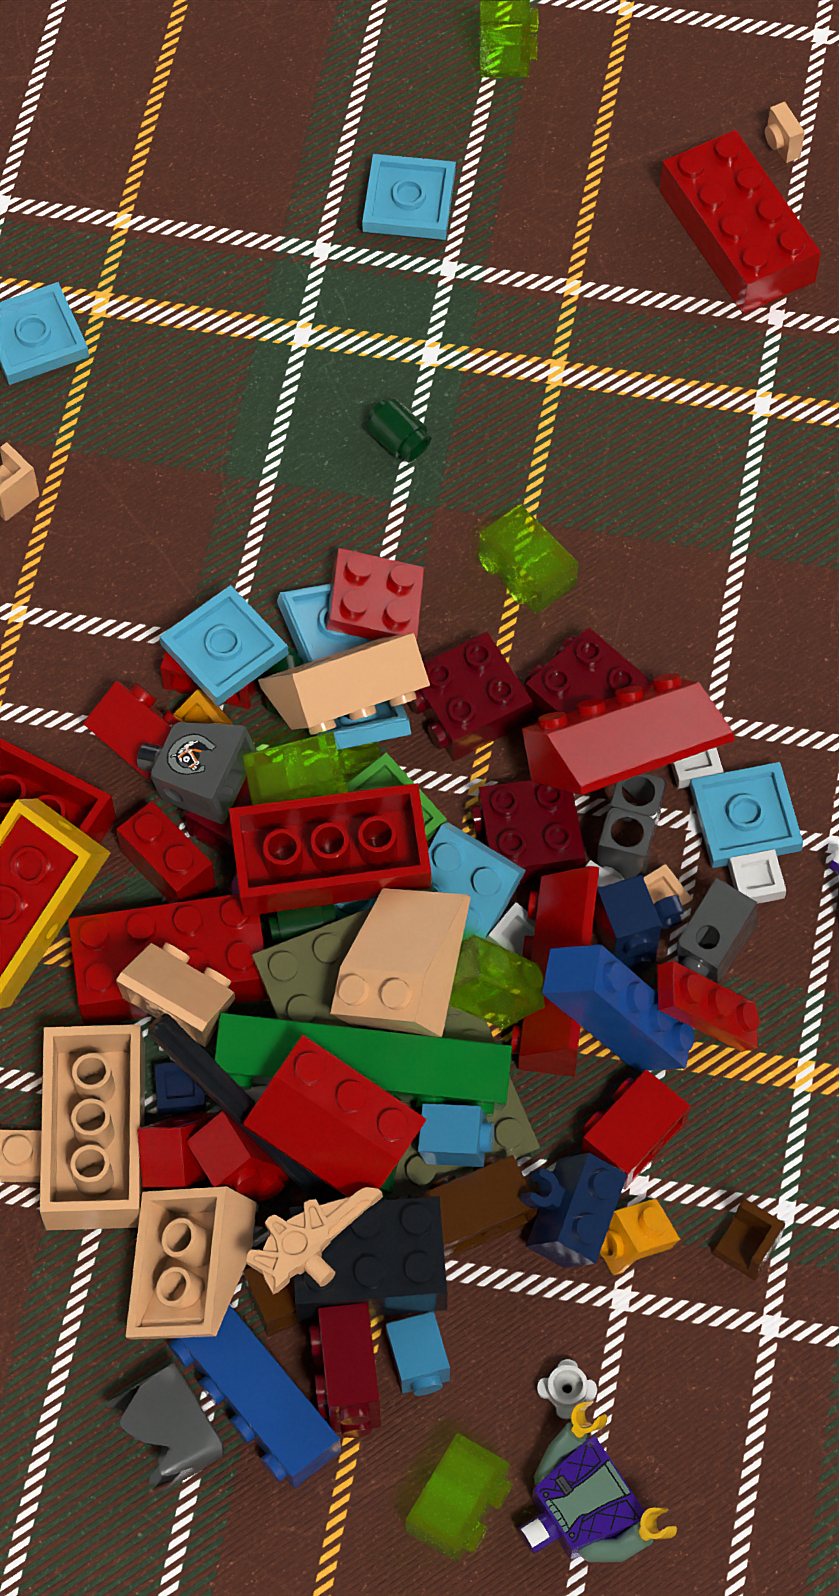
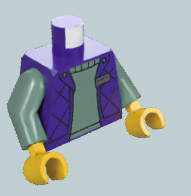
(587, 1500)

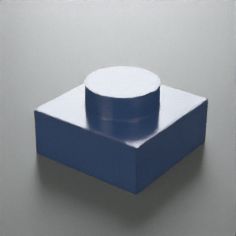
(177, 1091)

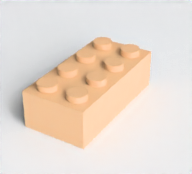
(90, 1126)

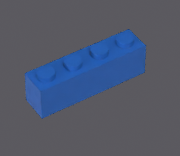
(616, 1008)
(261, 1398)

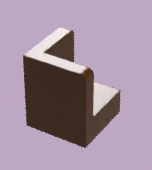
(750, 1239)

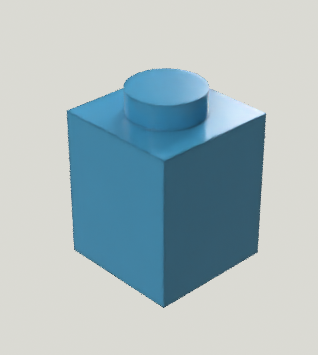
(455, 1135)
(418, 1354)

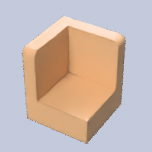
(17, 482)

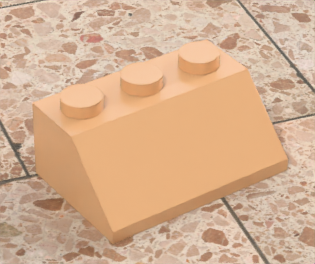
(348, 683)

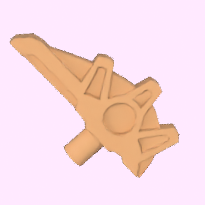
(299, 1242)

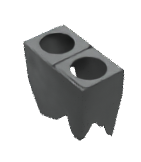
(630, 860)
(168, 1415)

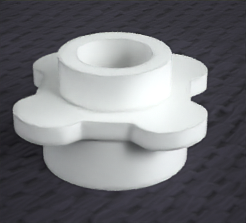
(571, 1375)

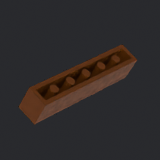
(472, 1213)

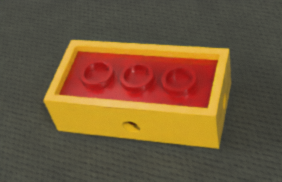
(42, 879)

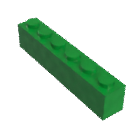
(400, 1063)

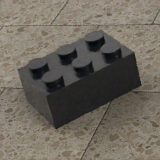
(382, 1258)

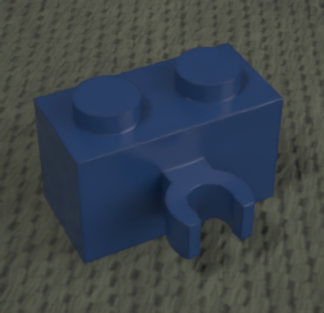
(631, 923)
(573, 1209)

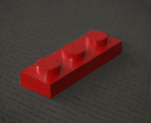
(707, 1006)

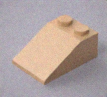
(403, 963)
(164, 983)
(188, 1261)

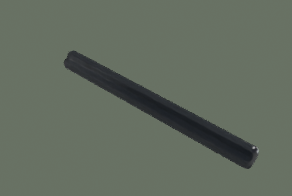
(231, 1100)

